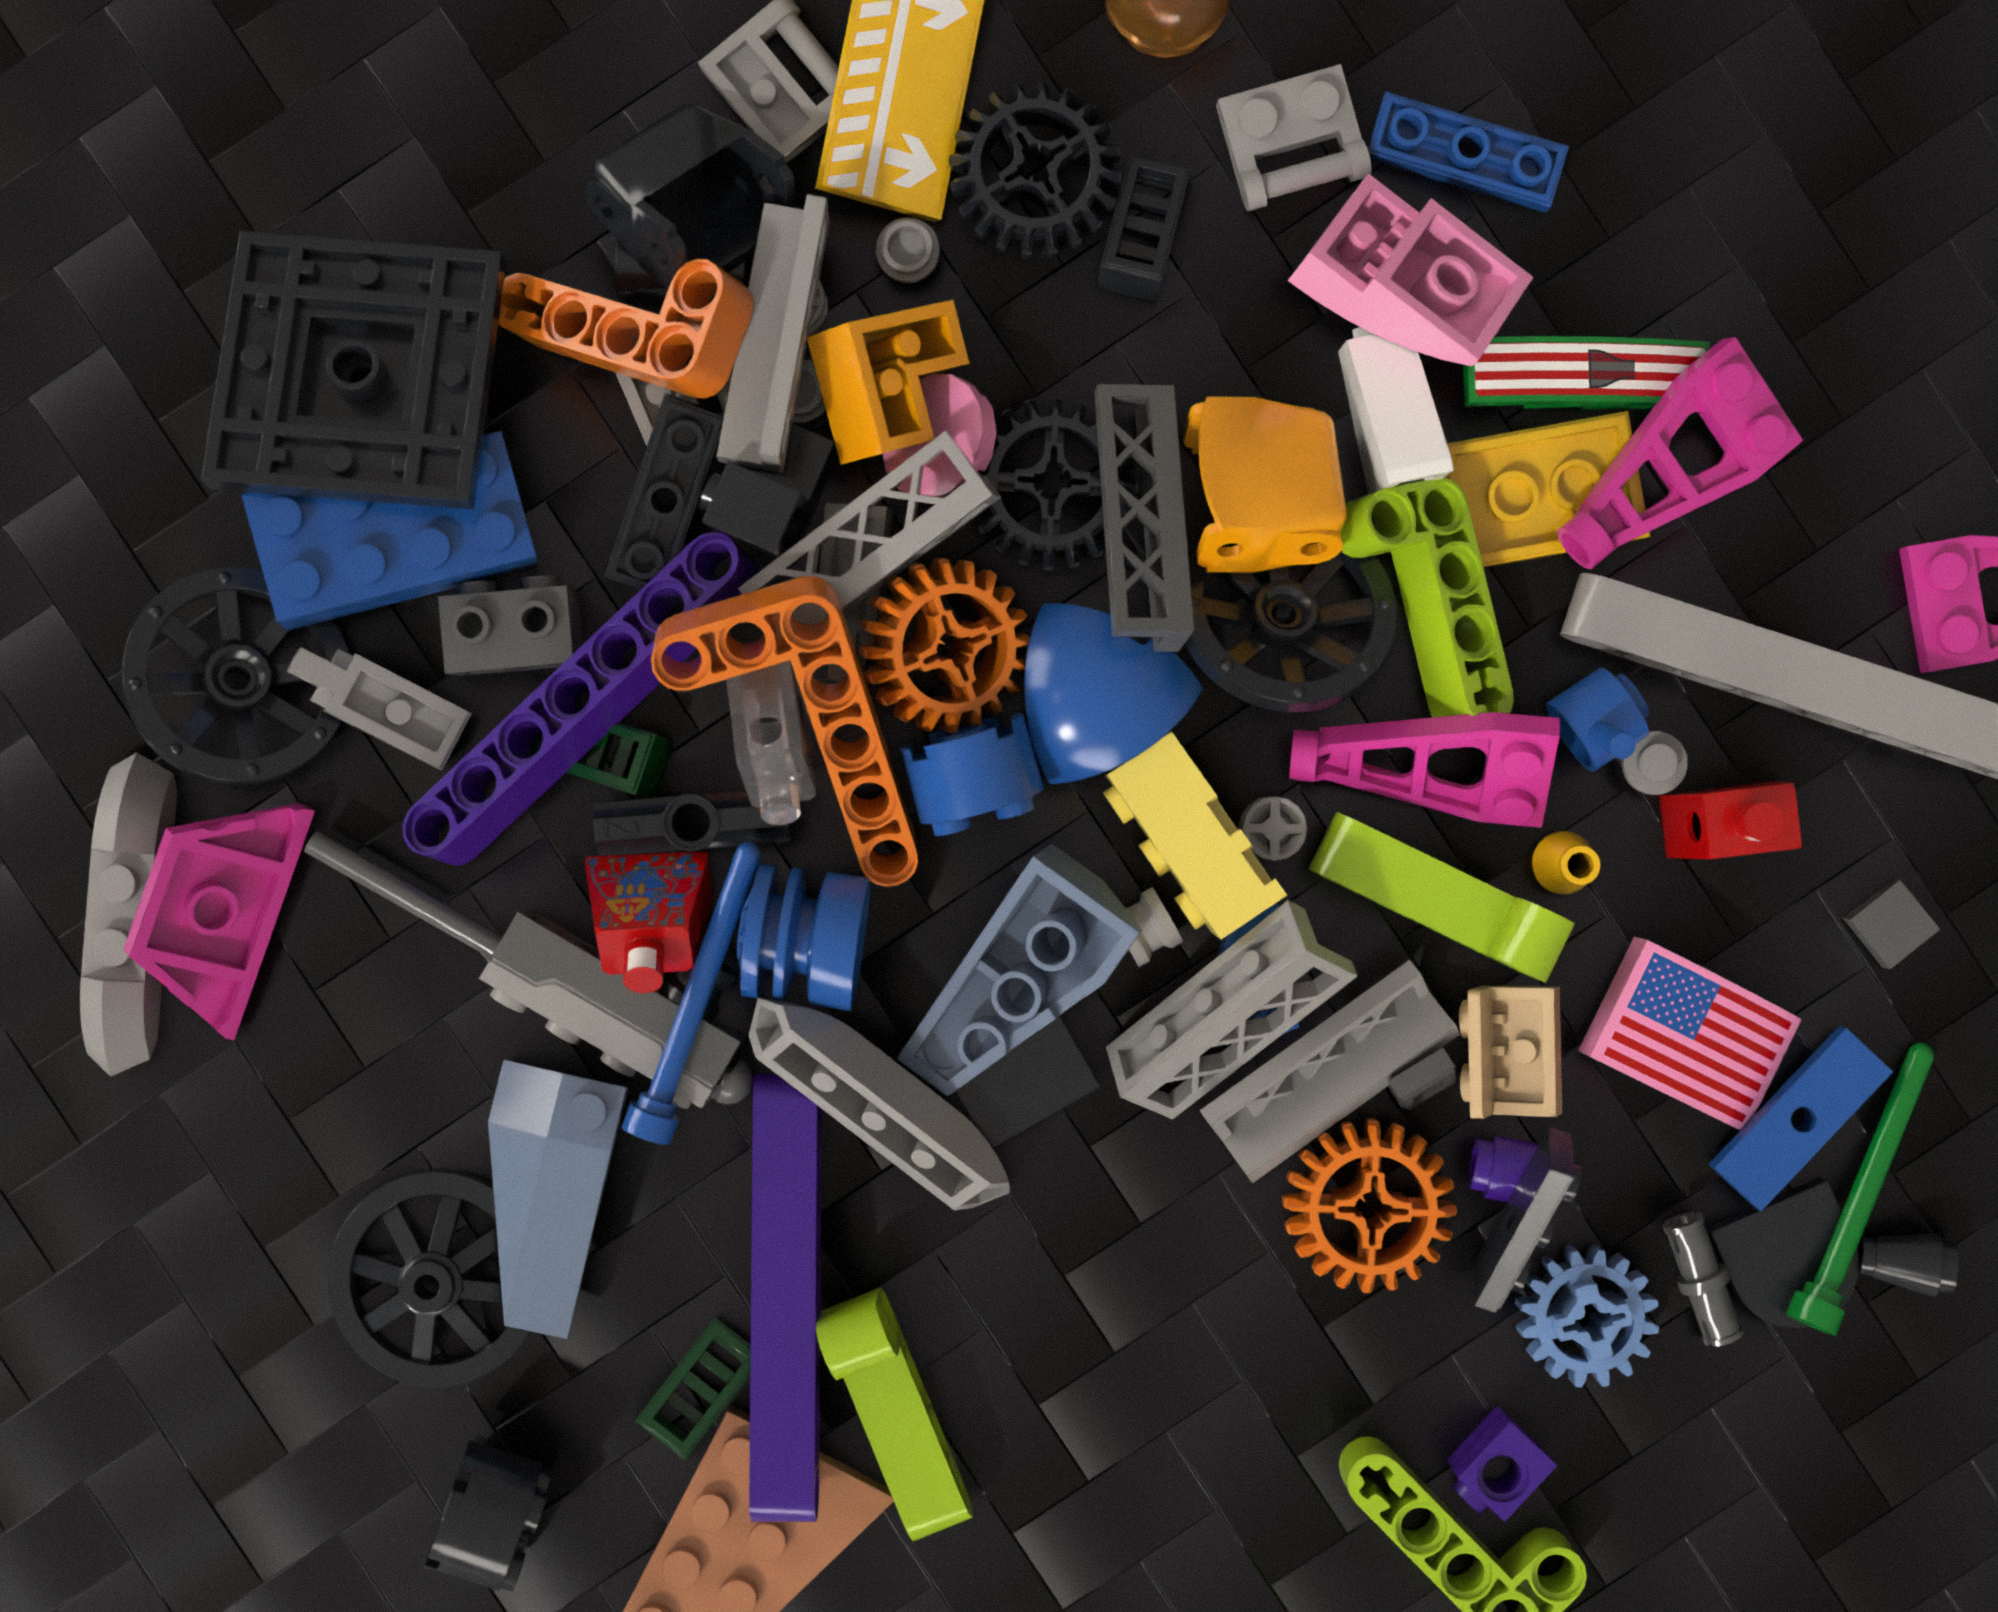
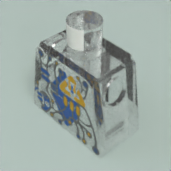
(773, 755)

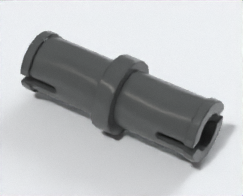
(1703, 1279)

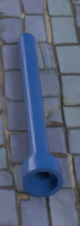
(654, 1112)

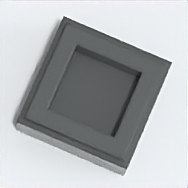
(1891, 923)
(1423, 1080)

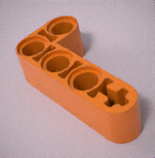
(612, 328)

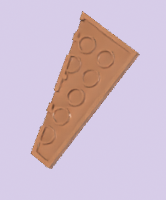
(725, 1562)

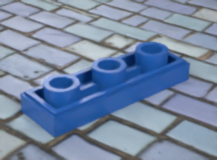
(1427, 140)
(1829, 1090)

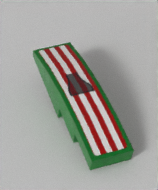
(1577, 371)

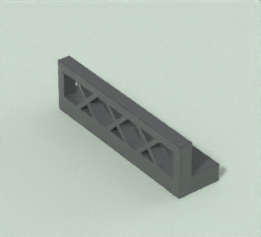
(1158, 510)

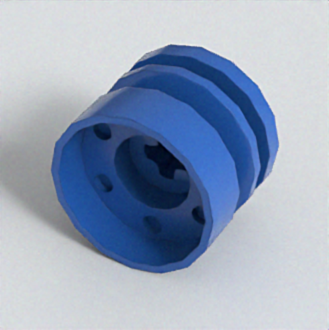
(804, 936)

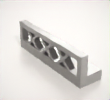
(775, 342)
(897, 552)
(1214, 1009)
(1330, 1071)

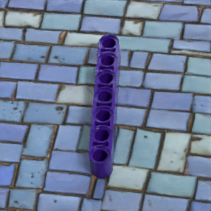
(552, 709)
(785, 1303)

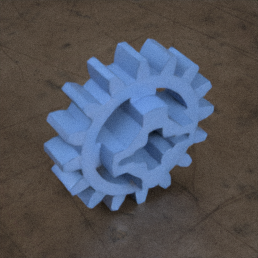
(1614, 1312)

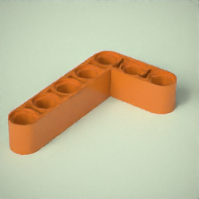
(827, 704)

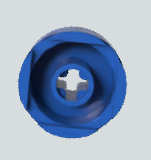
(973, 774)

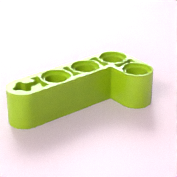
(1441, 589)
(1441, 897)
(871, 1354)
(1446, 1536)

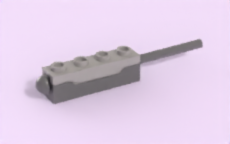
(563, 980)

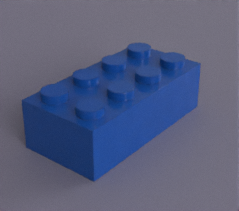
(361, 555)

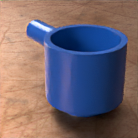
(1600, 718)

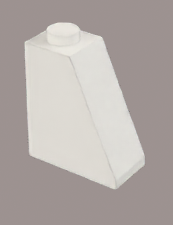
(1392, 413)

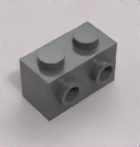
(509, 628)

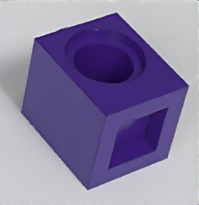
(1496, 1437)

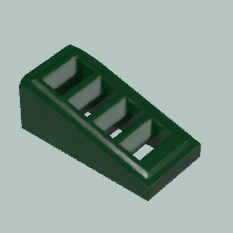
(637, 764)
(663, 1428)

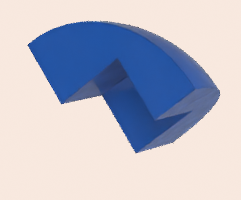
(1096, 694)

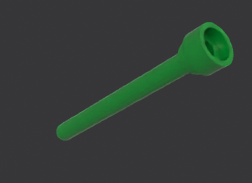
(1819, 1301)

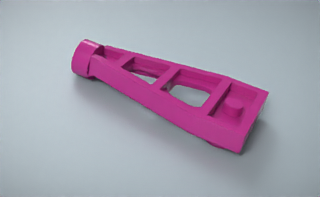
(1740, 416)
(1948, 601)
(1515, 772)

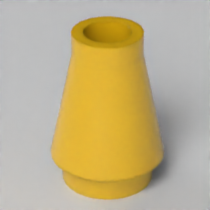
(1552, 859)

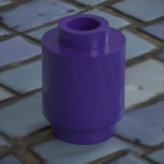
(1499, 1166)

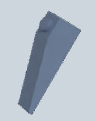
(1033, 961)
(549, 1173)

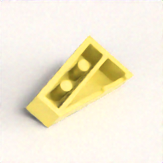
(1191, 838)

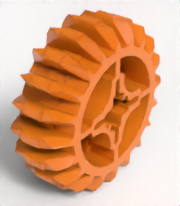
(966, 689)
(1395, 1207)

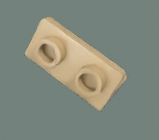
(1512, 1051)

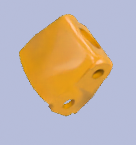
(1267, 482)

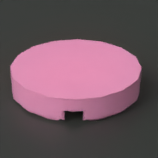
(967, 416)

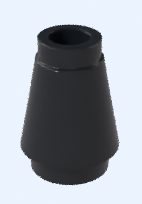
(1911, 1261)

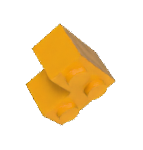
(873, 375)

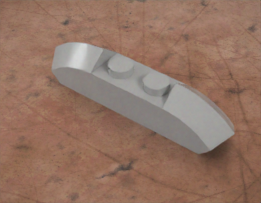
(116, 993)
(878, 1102)

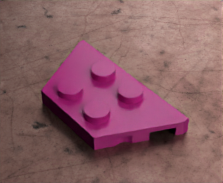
(216, 907)

